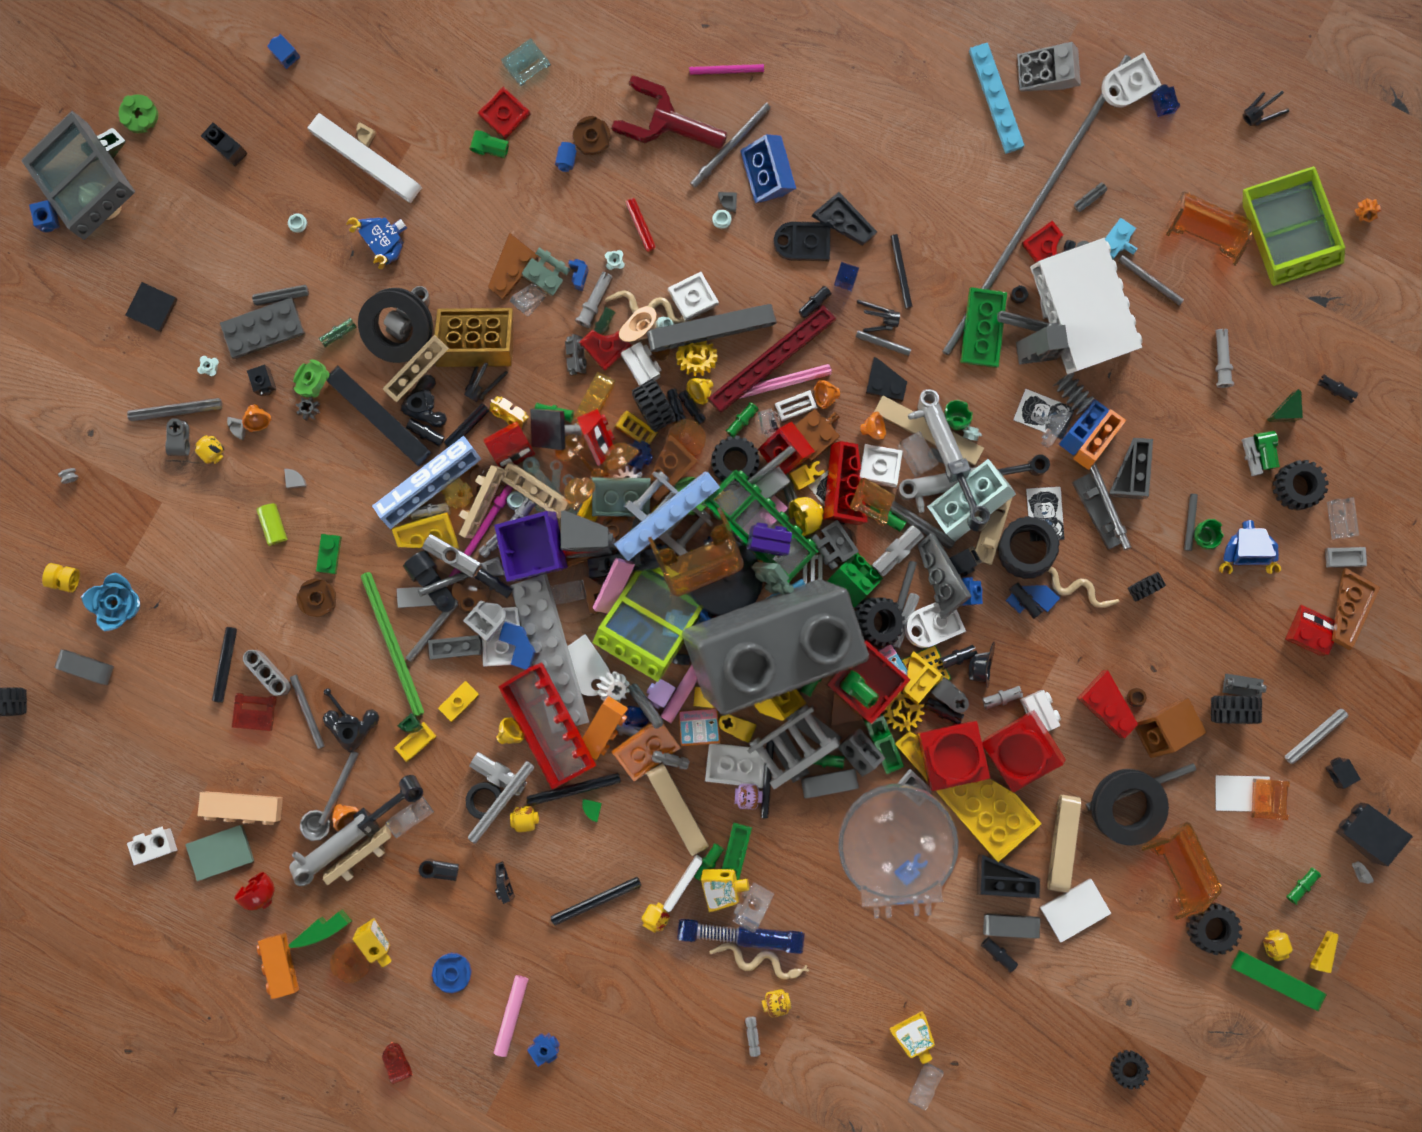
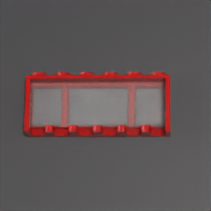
(547, 725)

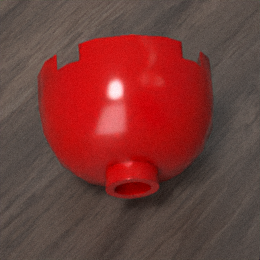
(256, 893)

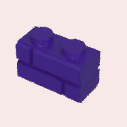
(769, 540)

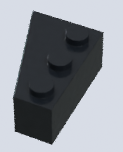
(1002, 880)

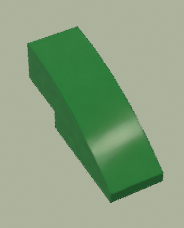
(884, 743)
(321, 929)

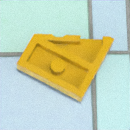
(922, 678)

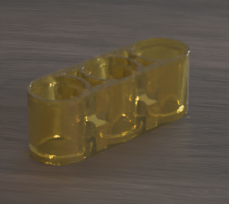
(595, 395)

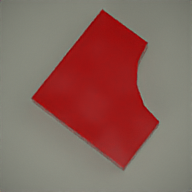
(1043, 242)
(603, 348)

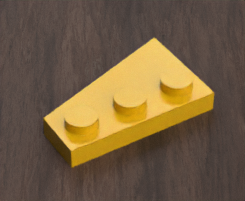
(415, 533)

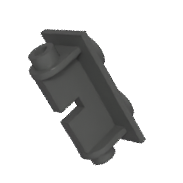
(577, 362)
(1243, 685)

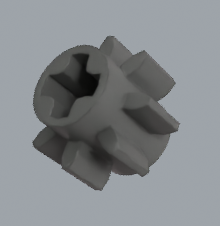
(303, 407)

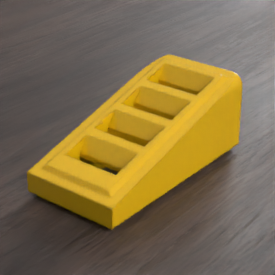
(633, 419)
(1325, 954)

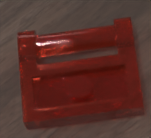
(253, 718)

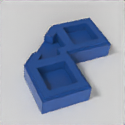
(1042, 595)
(517, 636)

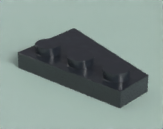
(845, 219)

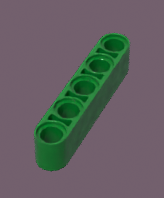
(1278, 980)

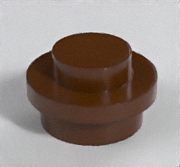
(1136, 697)

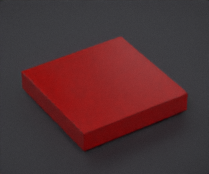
(504, 113)

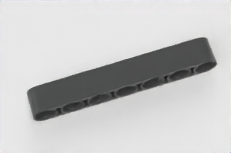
(711, 327)

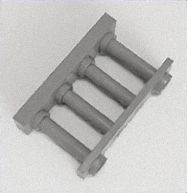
(636, 507)
(810, 754)

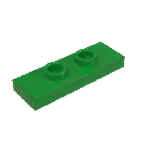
(737, 848)

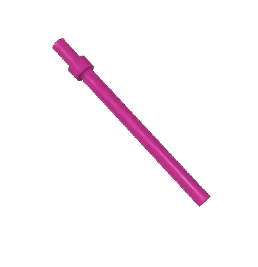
(499, 503)

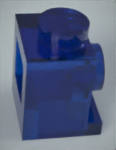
(1162, 105)

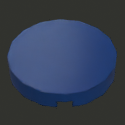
(451, 972)

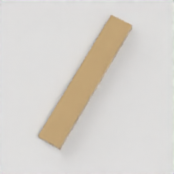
(898, 415)

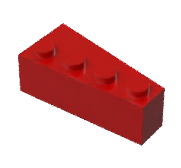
(843, 483)

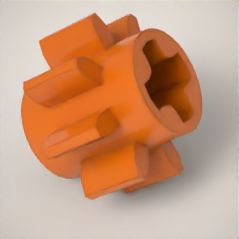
(1368, 210)

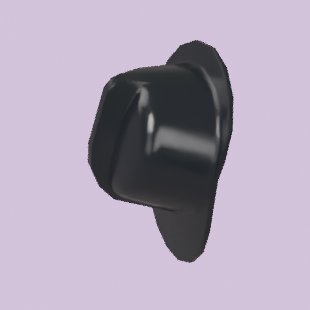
(980, 666)

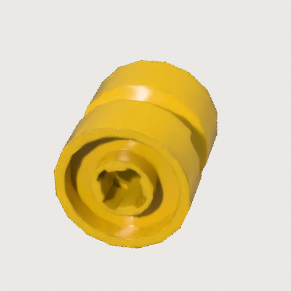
(61, 577)

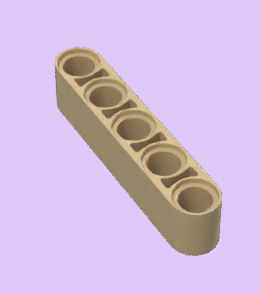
(677, 809)
(1064, 843)

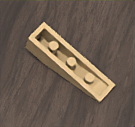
(415, 368)

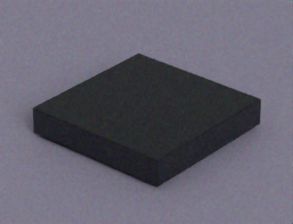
(151, 306)
(547, 428)

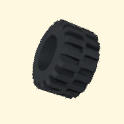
(653, 405)
(734, 444)
(1314, 479)
(891, 620)
(13, 701)
(1236, 709)
(1229, 932)

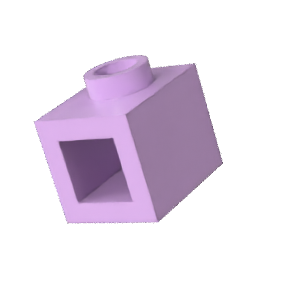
(660, 693)

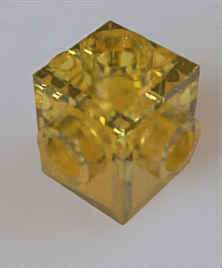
(454, 489)

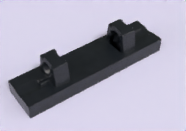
(643, 561)

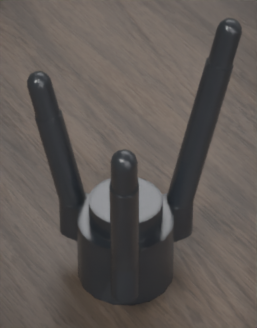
(1253, 114)
(890, 317)
(473, 390)

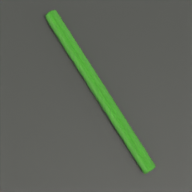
(392, 644)

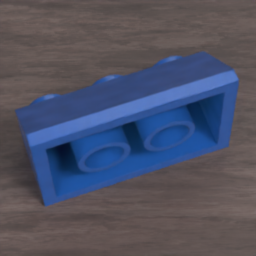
(768, 168)

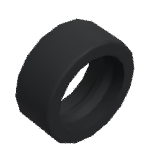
(471, 793)

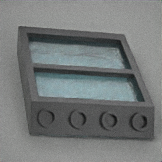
(78, 175)

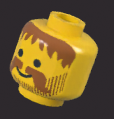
(524, 819)
(1277, 945)
(776, 1003)

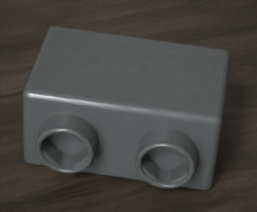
(775, 645)

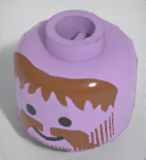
(748, 796)

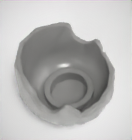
(311, 828)

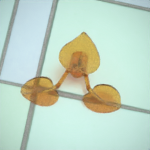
(579, 489)

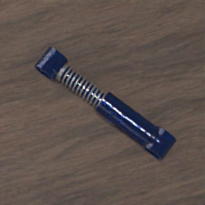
(787, 941)

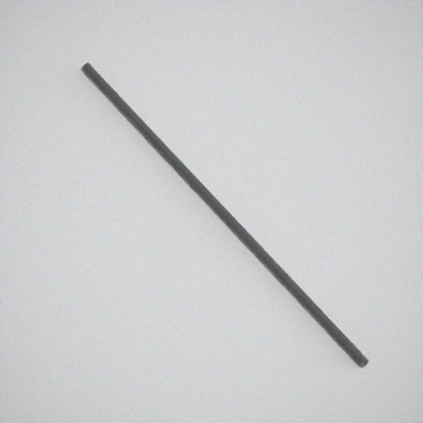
(1035, 207)

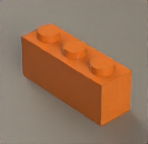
(1099, 439)
(604, 727)
(277, 966)

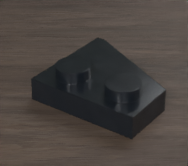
(885, 382)
(504, 888)

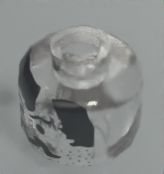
(767, 422)

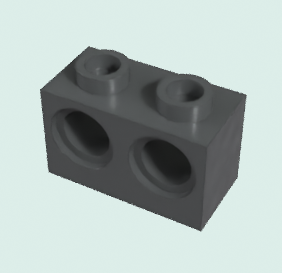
(861, 752)

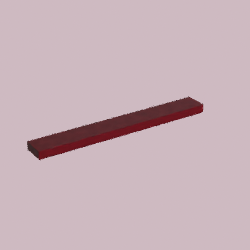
(771, 359)

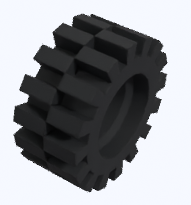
(1146, 586)
(1138, 1078)

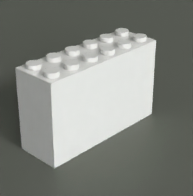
(1088, 298)

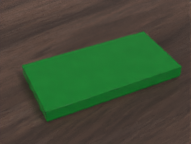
(982, 330)

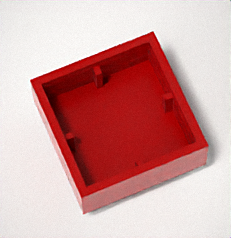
(878, 675)
(1023, 751)
(953, 755)

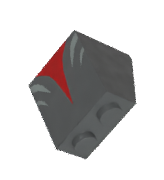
(584, 537)

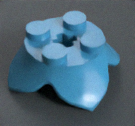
(100, 598)

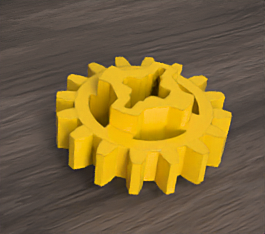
(697, 357)
(905, 719)

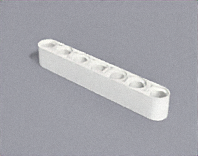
(364, 158)

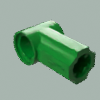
(484, 143)
(1266, 445)
(856, 687)

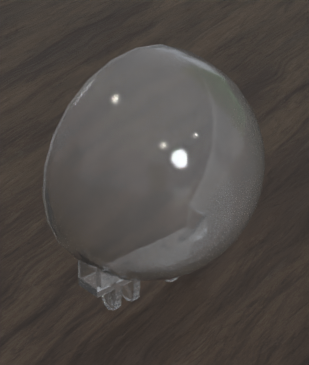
(898, 847)

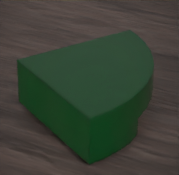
(410, 724)

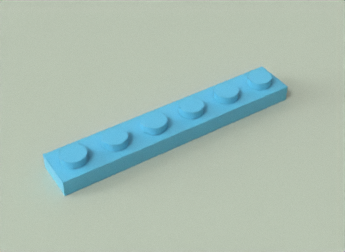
(996, 98)

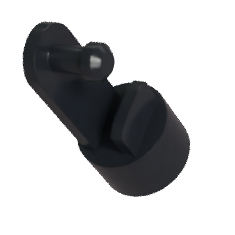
(422, 569)

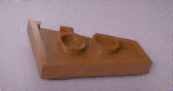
(510, 265)

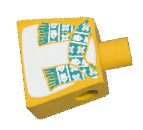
(722, 888)
(372, 942)
(915, 1037)

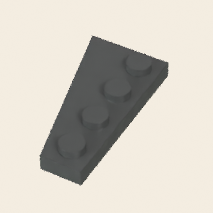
(943, 576)

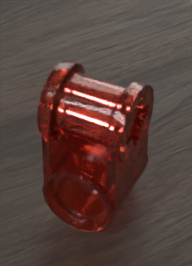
(397, 1067)

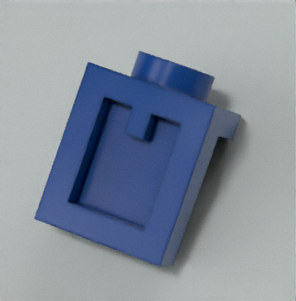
(580, 276)

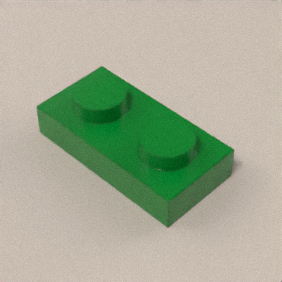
(328, 554)

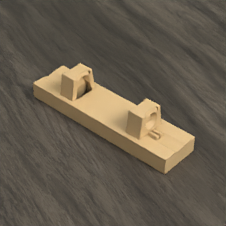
(534, 489)
(481, 504)
(991, 534)
(343, 866)

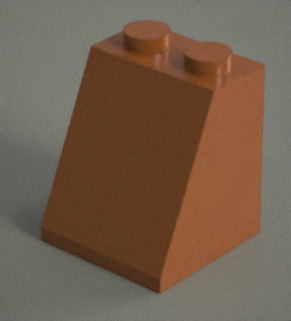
(1170, 728)

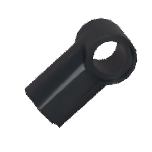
(441, 870)

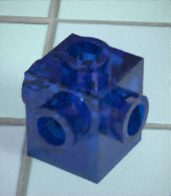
(645, 459)

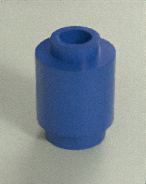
(565, 156)

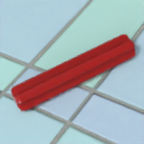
(640, 224)

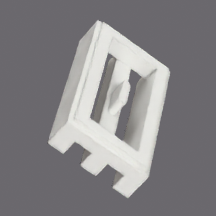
(780, 412)
(820, 558)

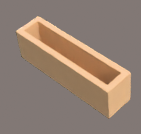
(240, 806)

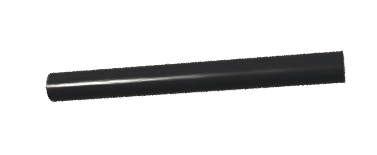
(901, 271)
(766, 783)

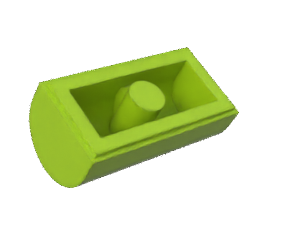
(271, 524)

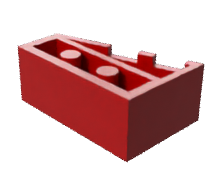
(1108, 704)

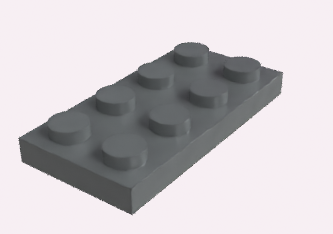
(262, 328)

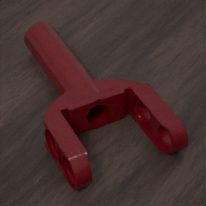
(666, 120)

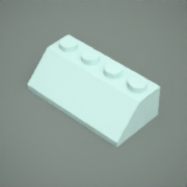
(988, 490)

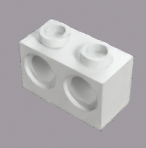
(153, 849)

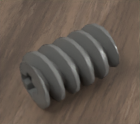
(1074, 393)

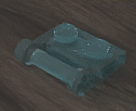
(523, 57)

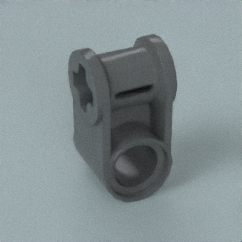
(177, 441)
(949, 693)

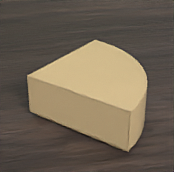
(365, 134)

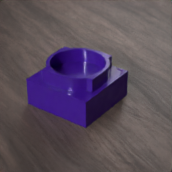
(530, 546)

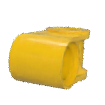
(740, 728)

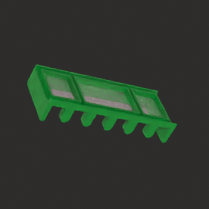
(745, 507)

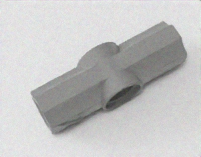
(897, 550)
(461, 562)
(494, 772)

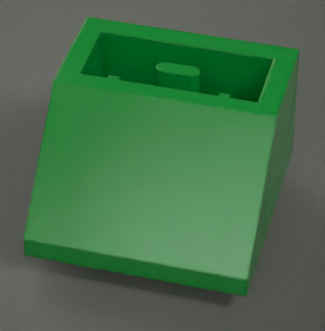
(857, 578)

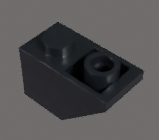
(224, 144)

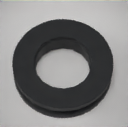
(377, 342)
(1148, 825)

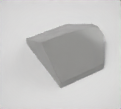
(486, 619)

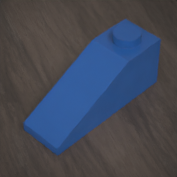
(1084, 427)

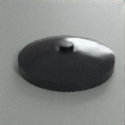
(731, 591)

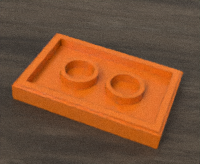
(637, 751)

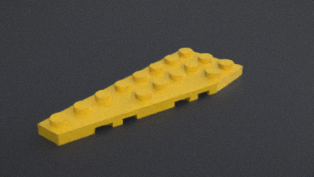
(985, 807)

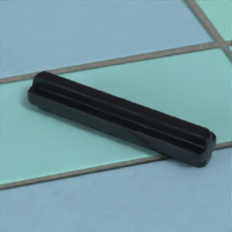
(467, 425)

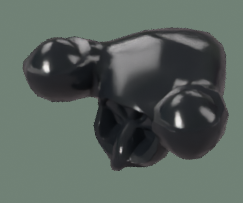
(421, 403)
(348, 729)

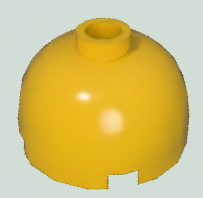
(806, 514)

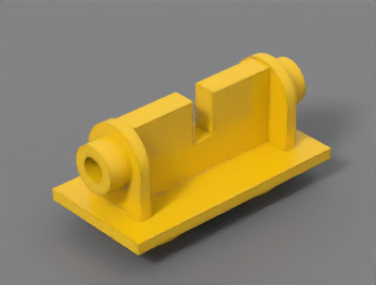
(501, 408)

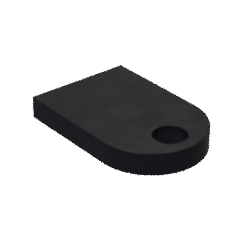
(805, 241)

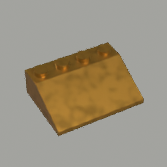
(475, 336)

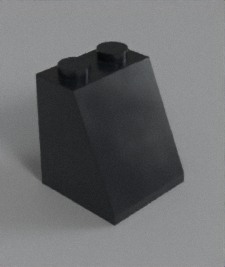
(1373, 834)

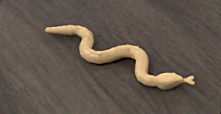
(654, 303)
(1075, 585)
(792, 974)

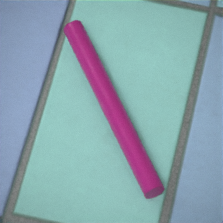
(726, 69)

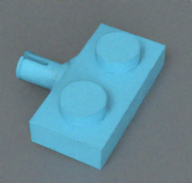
(1119, 238)

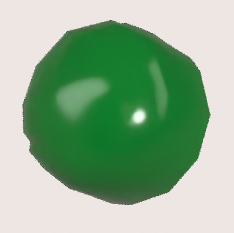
(958, 415)
(1208, 534)

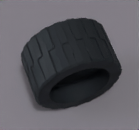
(1036, 526)

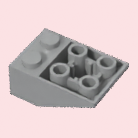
(1049, 68)

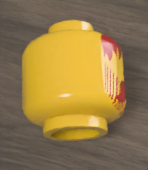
(655, 917)

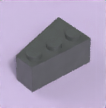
(1043, 345)
(1135, 471)

